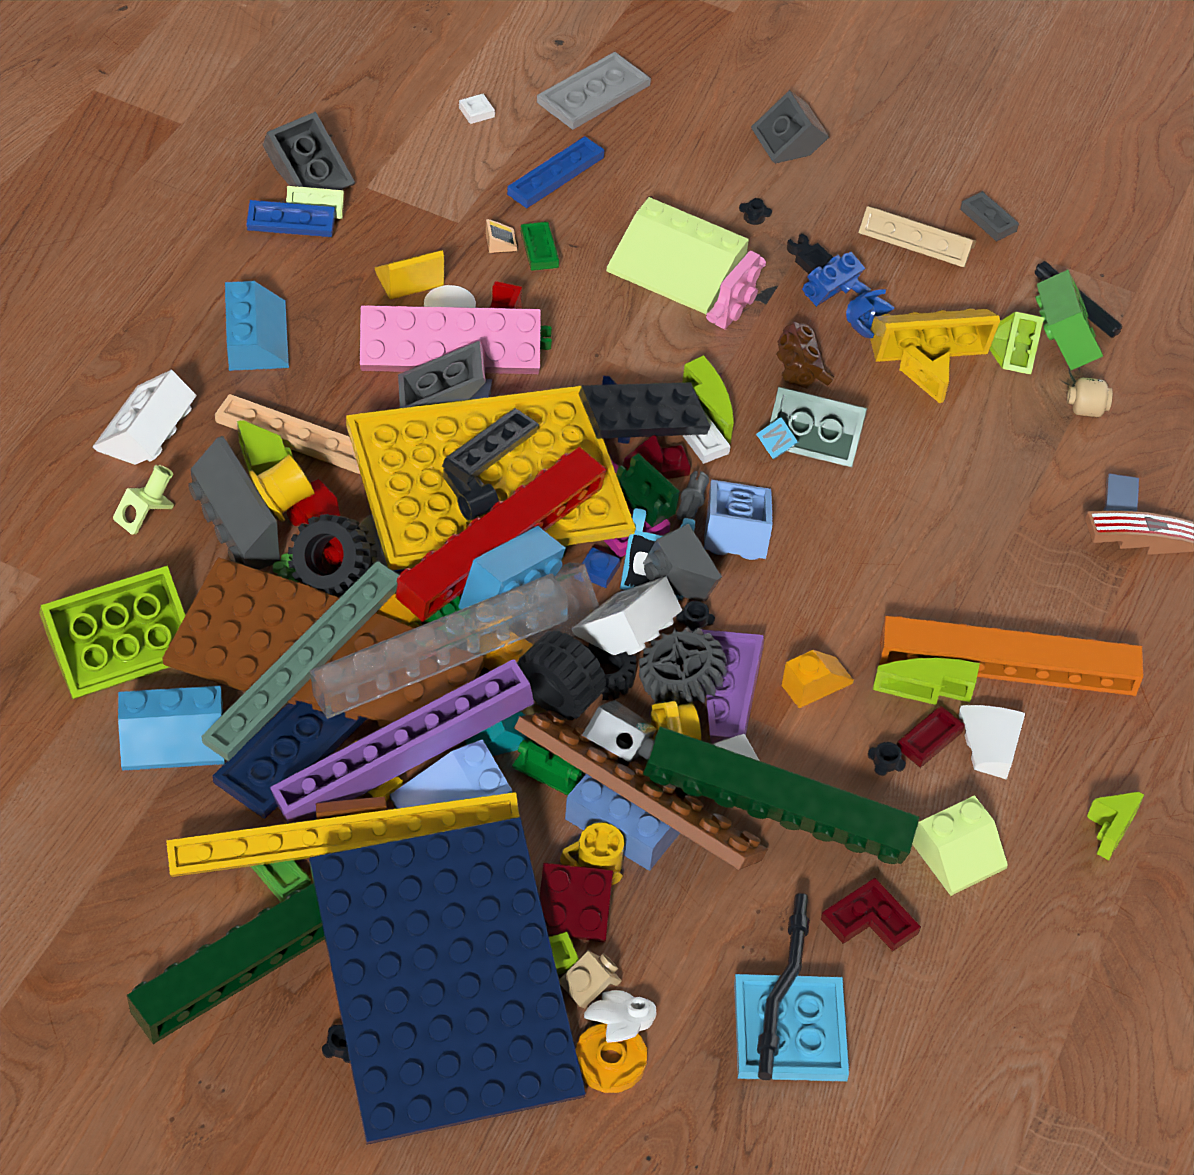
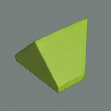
(1017, 342)

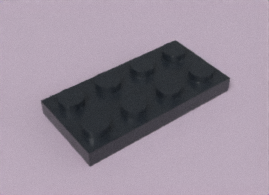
(643, 410)

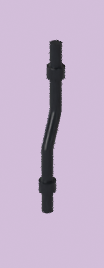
(769, 1041)

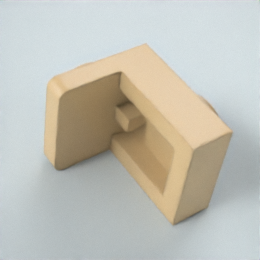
(589, 978)

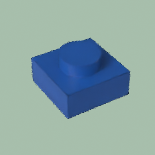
(601, 567)

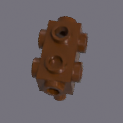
(801, 356)

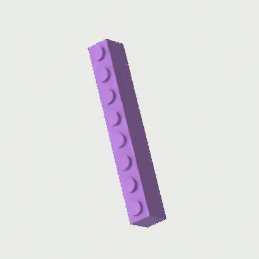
(405, 743)

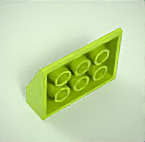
(113, 631)

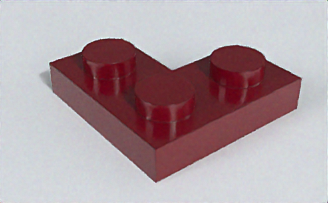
(872, 908)

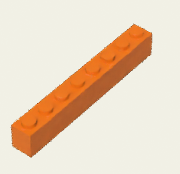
(1017, 654)

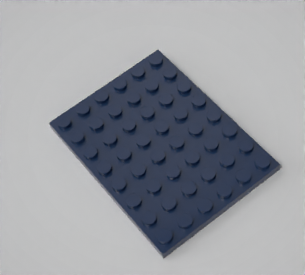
(445, 980)

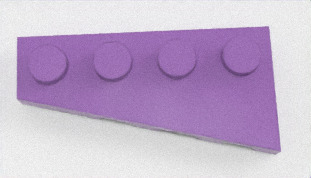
(732, 703)

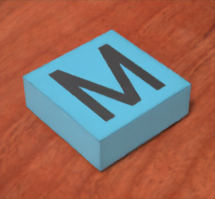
(777, 438)

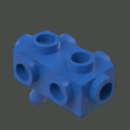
(836, 276)

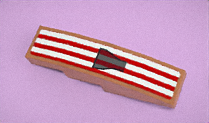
(1142, 529)

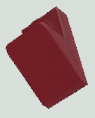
(668, 461)

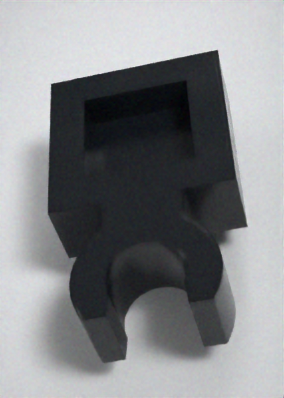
(808, 256)

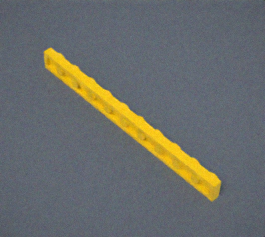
(331, 835)

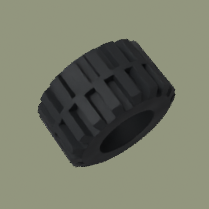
(309, 549)
(562, 674)

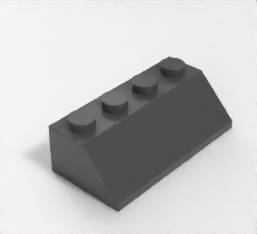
(234, 507)

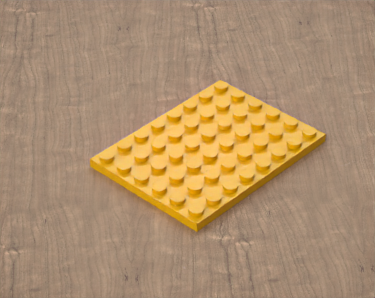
(415, 507)

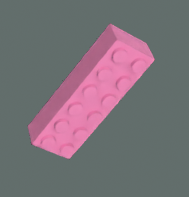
(410, 336)

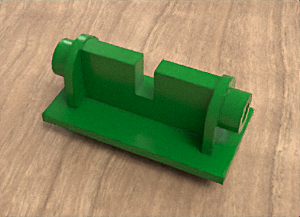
(547, 767)

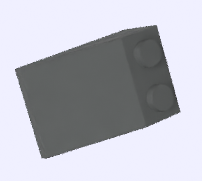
(307, 155)
(444, 379)

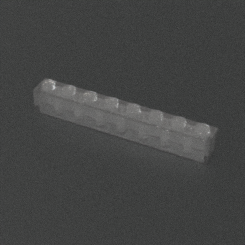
(439, 645)

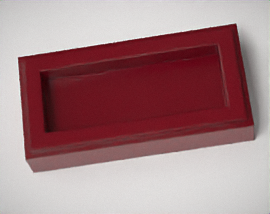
(930, 736)

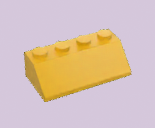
(934, 333)

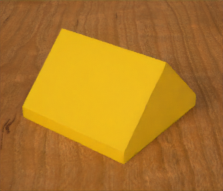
(412, 274)

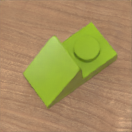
(1114, 816)

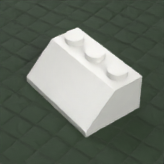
(146, 419)
(630, 618)

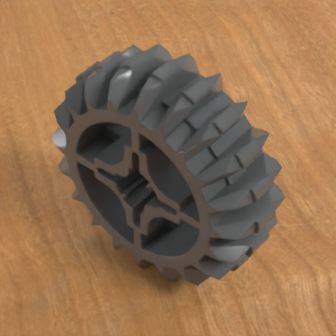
(702, 664)

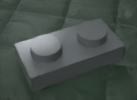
(989, 216)

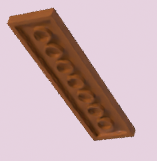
(627, 779)

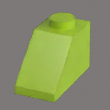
(260, 447)

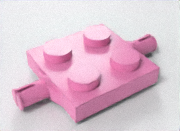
(737, 290)

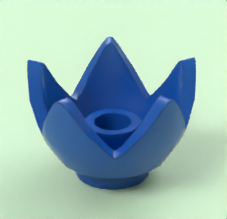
(864, 308)

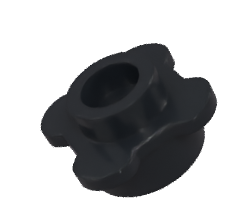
(755, 211)
(696, 610)
(886, 751)
(332, 1047)

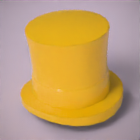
(282, 486)

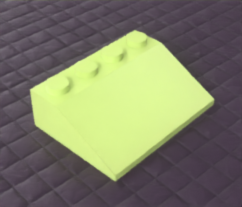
(677, 255)

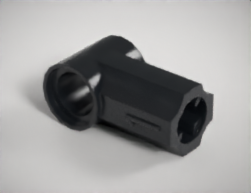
(472, 498)

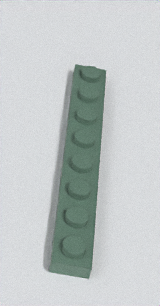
(294, 666)

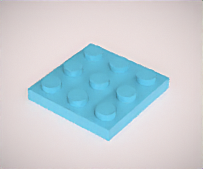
(808, 1028)

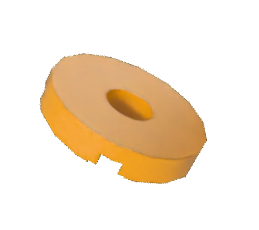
(610, 1076)

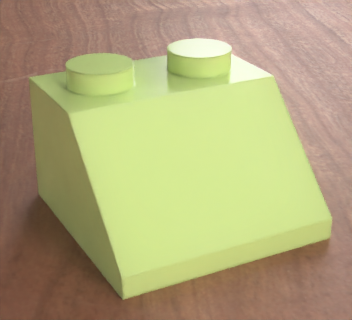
(960, 845)

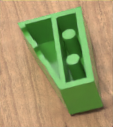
(1067, 320)

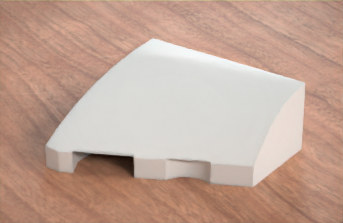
(992, 737)

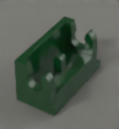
(648, 490)

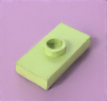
(317, 197)

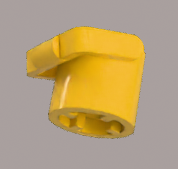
(676, 718)
(599, 848)

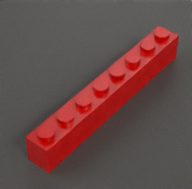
(540, 503)

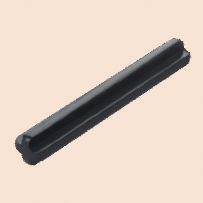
(1096, 314)

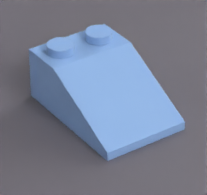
(738, 520)
(456, 776)

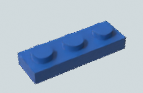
(290, 218)

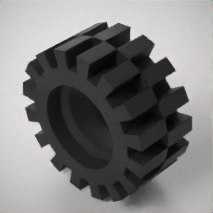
(618, 681)

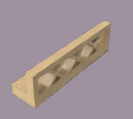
(916, 236)

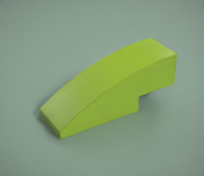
(711, 394)
(928, 678)

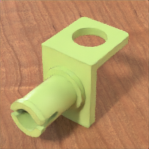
(144, 499)

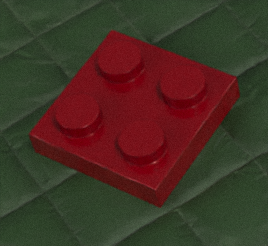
(576, 901)

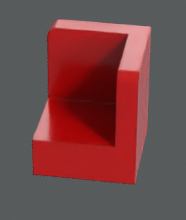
(506, 296)

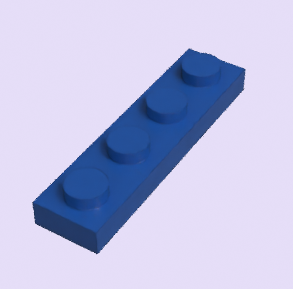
(555, 172)

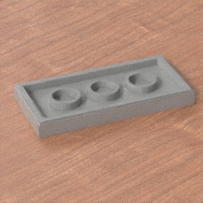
(593, 90)

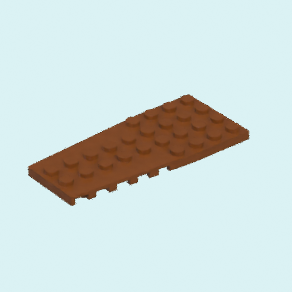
(253, 617)

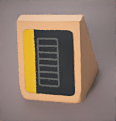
(500, 237)

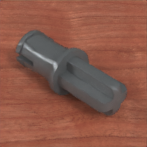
(692, 496)

